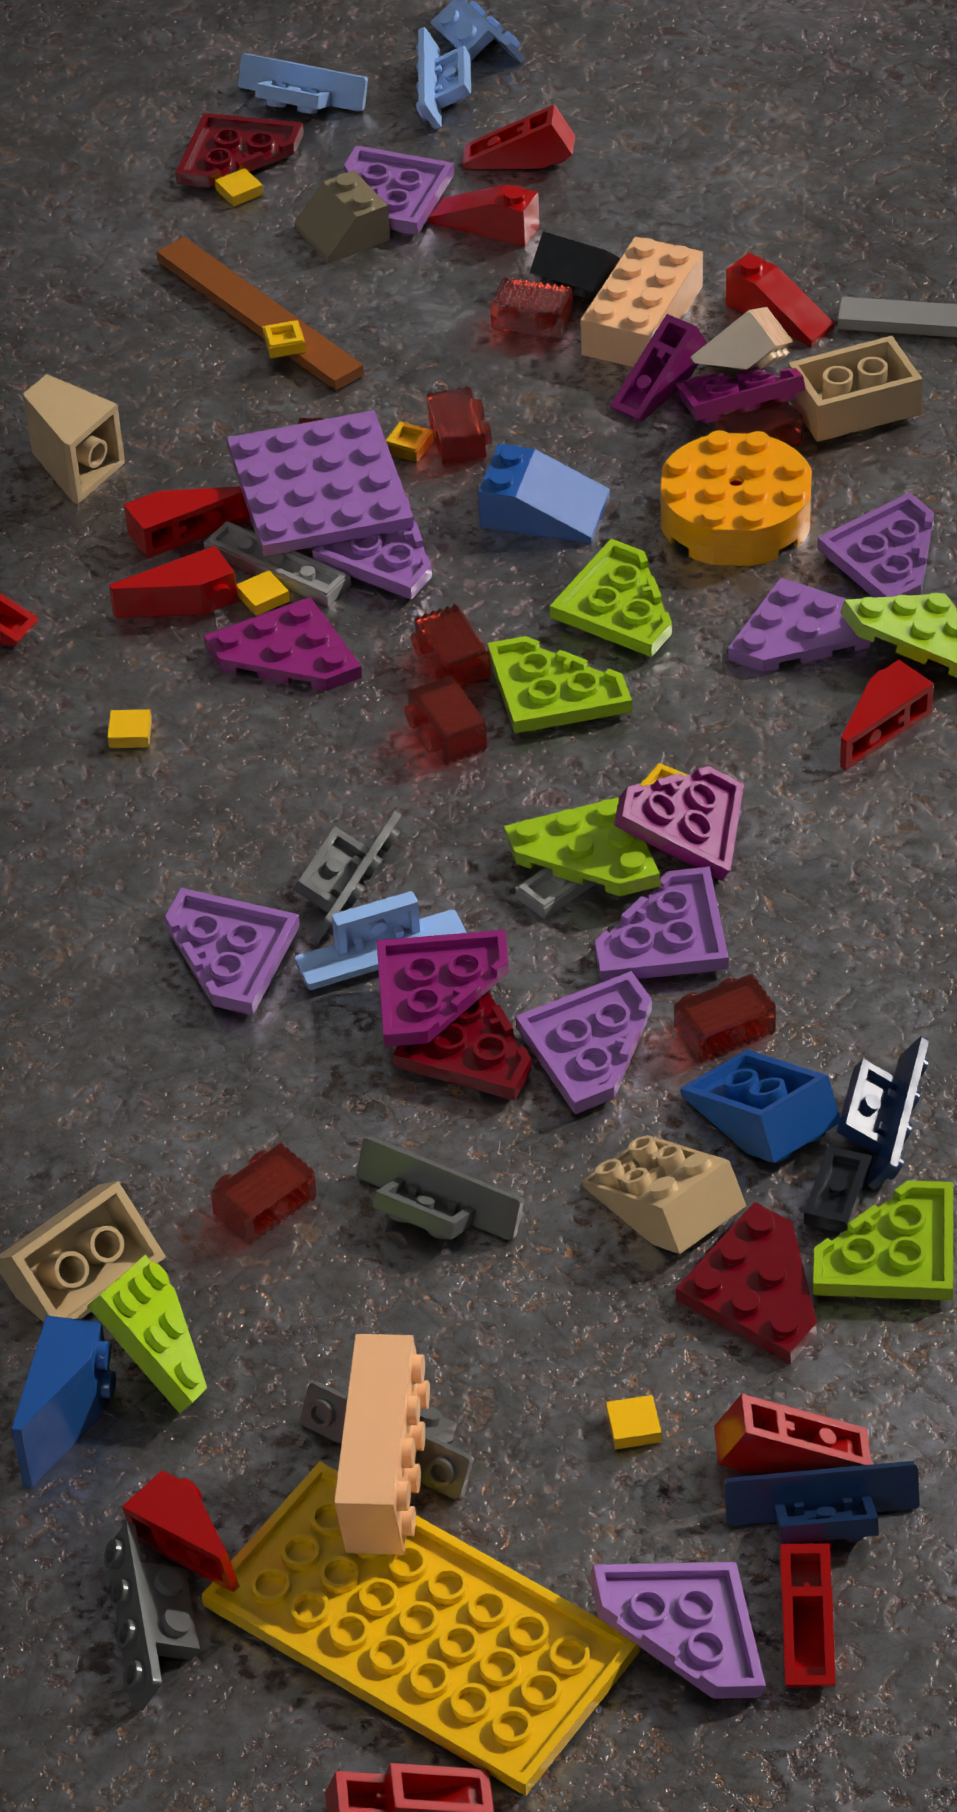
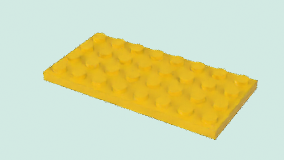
(426, 1634)

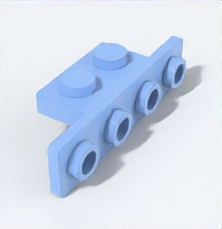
(465, 25)
(440, 78)
(301, 84)
(356, 937)

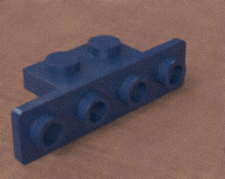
(880, 1109)
(823, 1501)

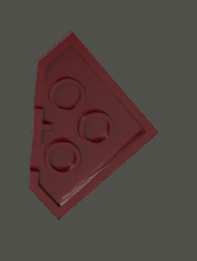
(234, 143)
(472, 1052)
(755, 1284)

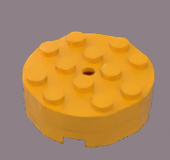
(736, 498)

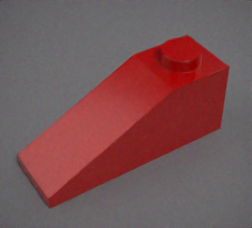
(524, 144)
(494, 212)
(760, 284)
(182, 516)
(177, 588)
(888, 707)
(780, 1439)
(176, 1525)

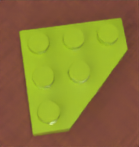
(616, 600)
(918, 625)
(553, 688)
(585, 846)
(893, 1248)
(150, 1326)

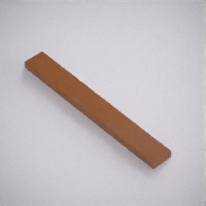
(257, 310)

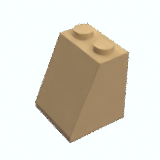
(73, 435)

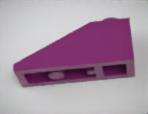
(658, 368)

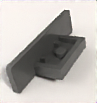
(338, 867)
(434, 1194)
(441, 1464)
(151, 1614)

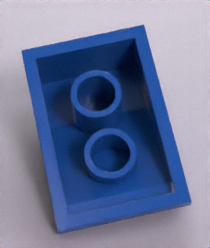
(539, 496)
(765, 1104)
(61, 1393)

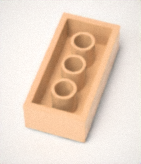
(636, 297)
(381, 1444)

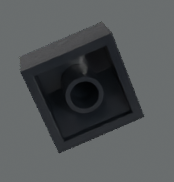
(572, 265)

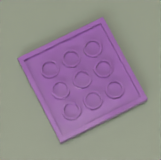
(319, 483)

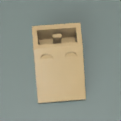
(667, 1191)

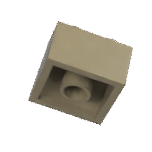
(344, 218)

